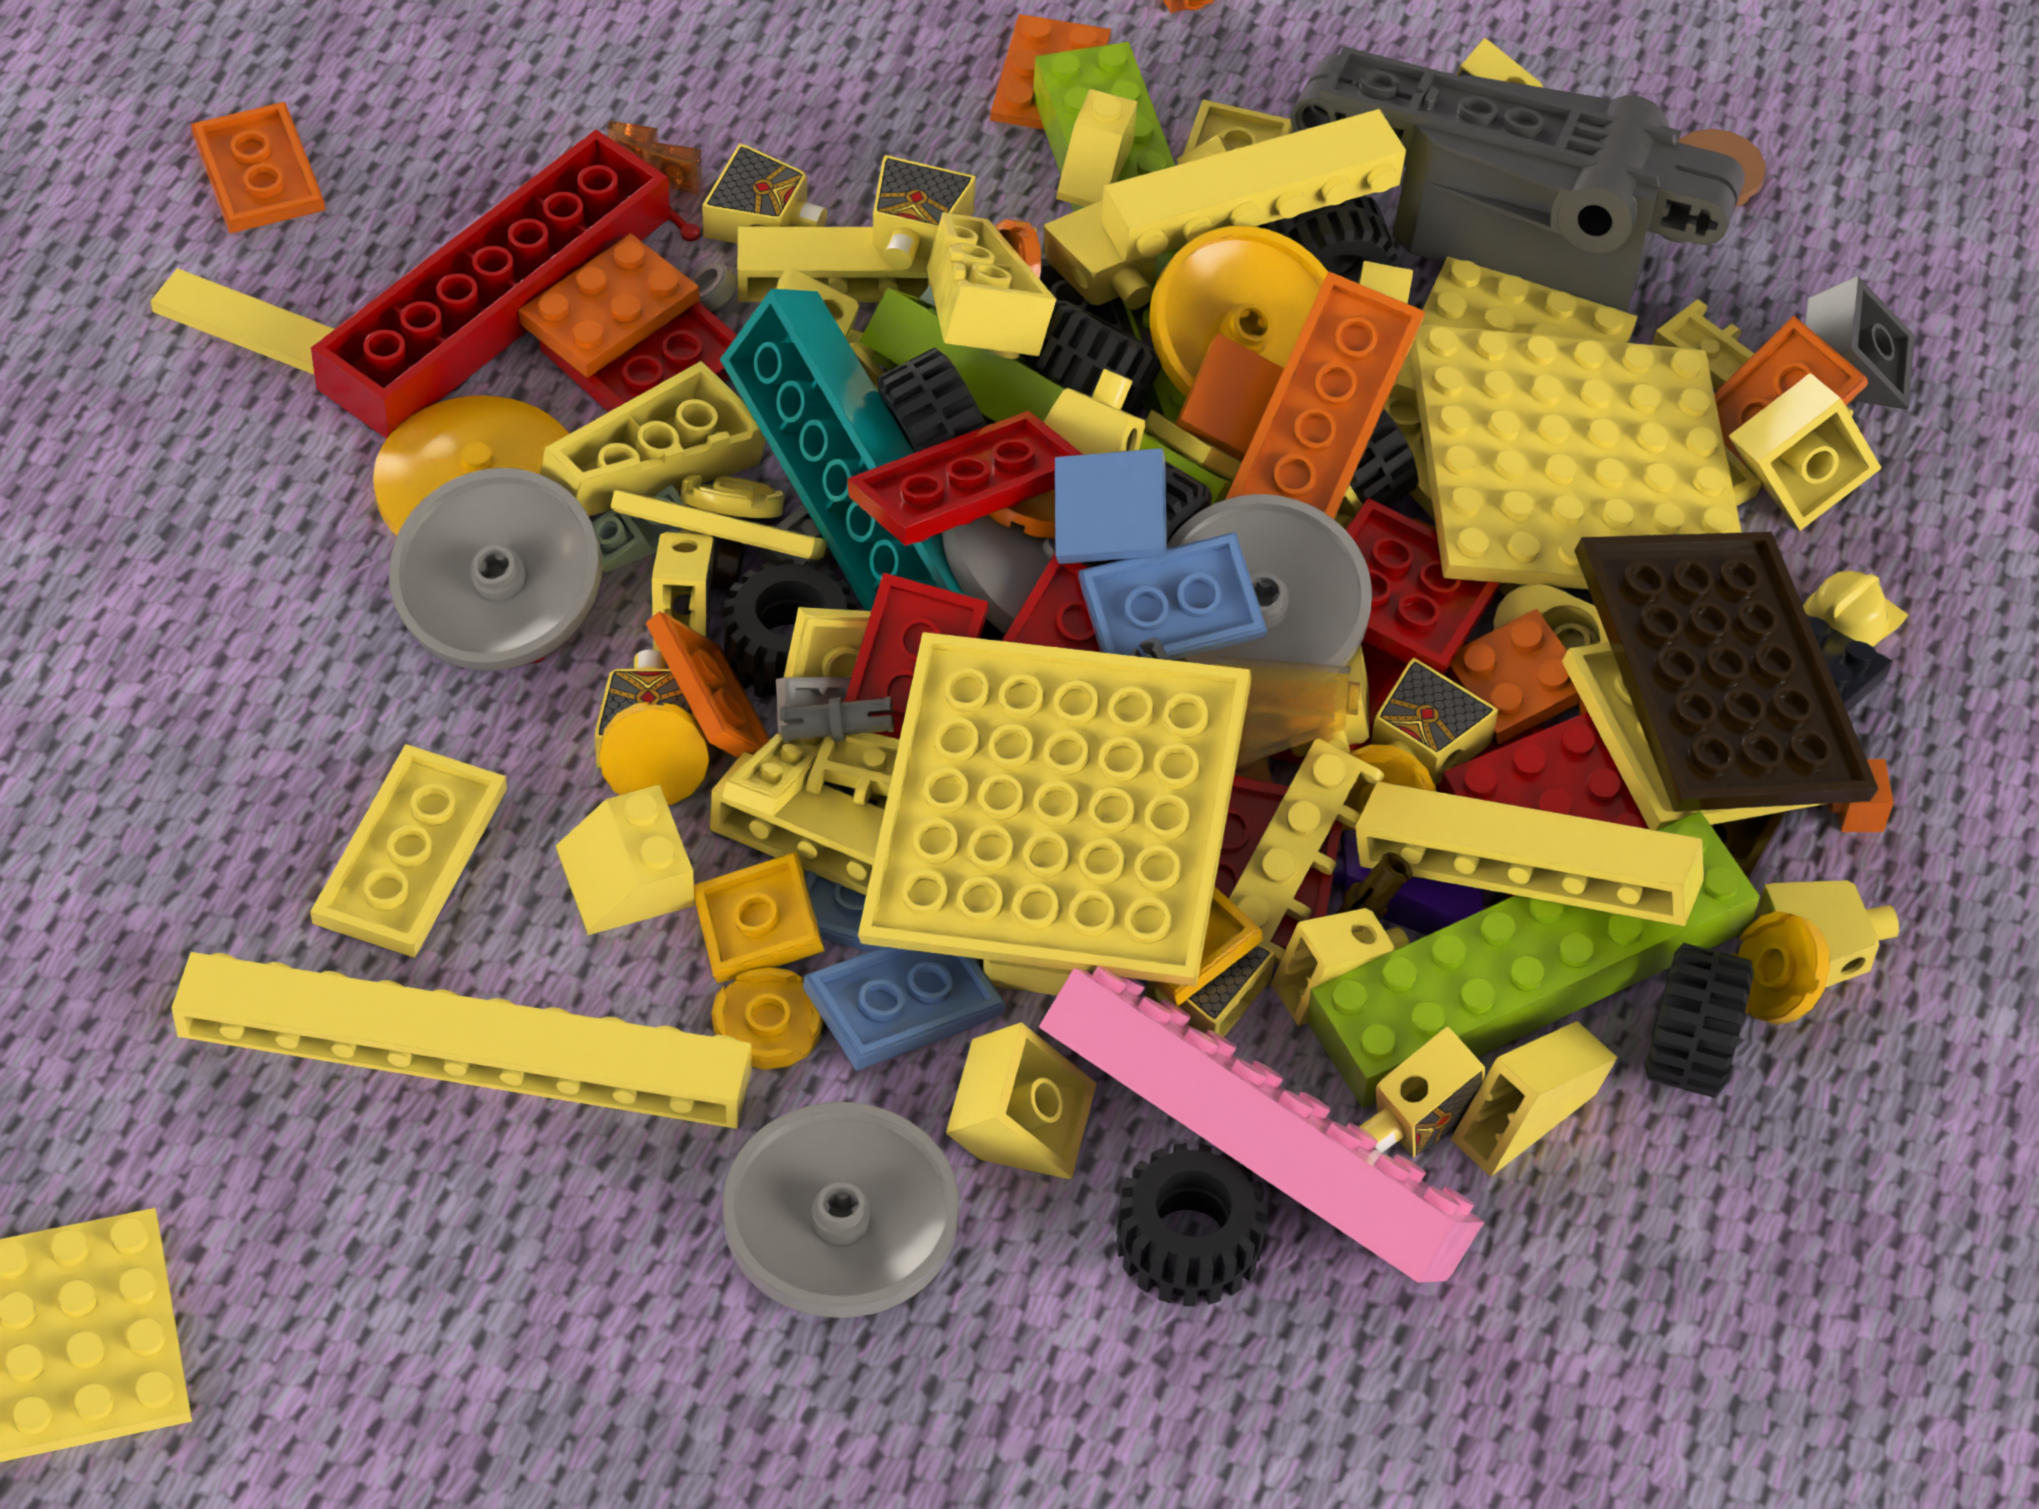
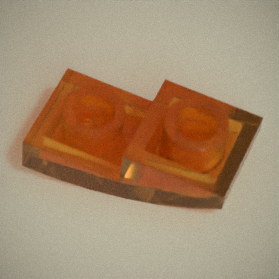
(677, 162)

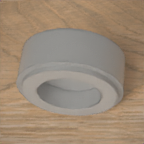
(715, 285)

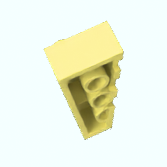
(986, 290)
(657, 440)

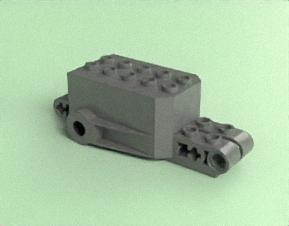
(1531, 174)

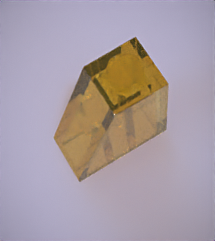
(1292, 704)

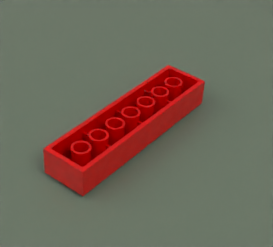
(466, 296)

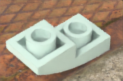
(629, 537)

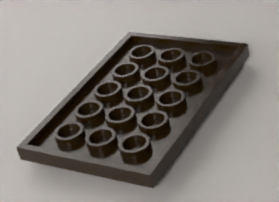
(1724, 671)

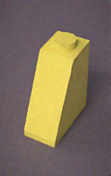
(1531, 1094)

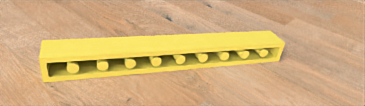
(463, 1039)

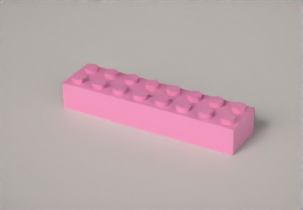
(1264, 1125)

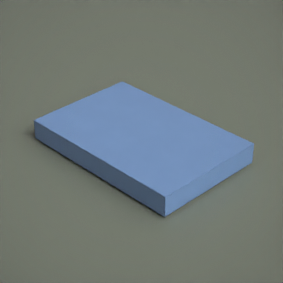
(1188, 600)
(900, 1001)

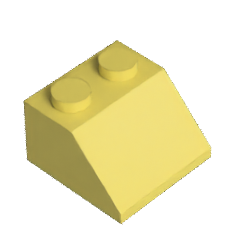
(1805, 450)
(627, 862)
(1021, 1103)

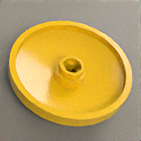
(1233, 284)
(454, 441)

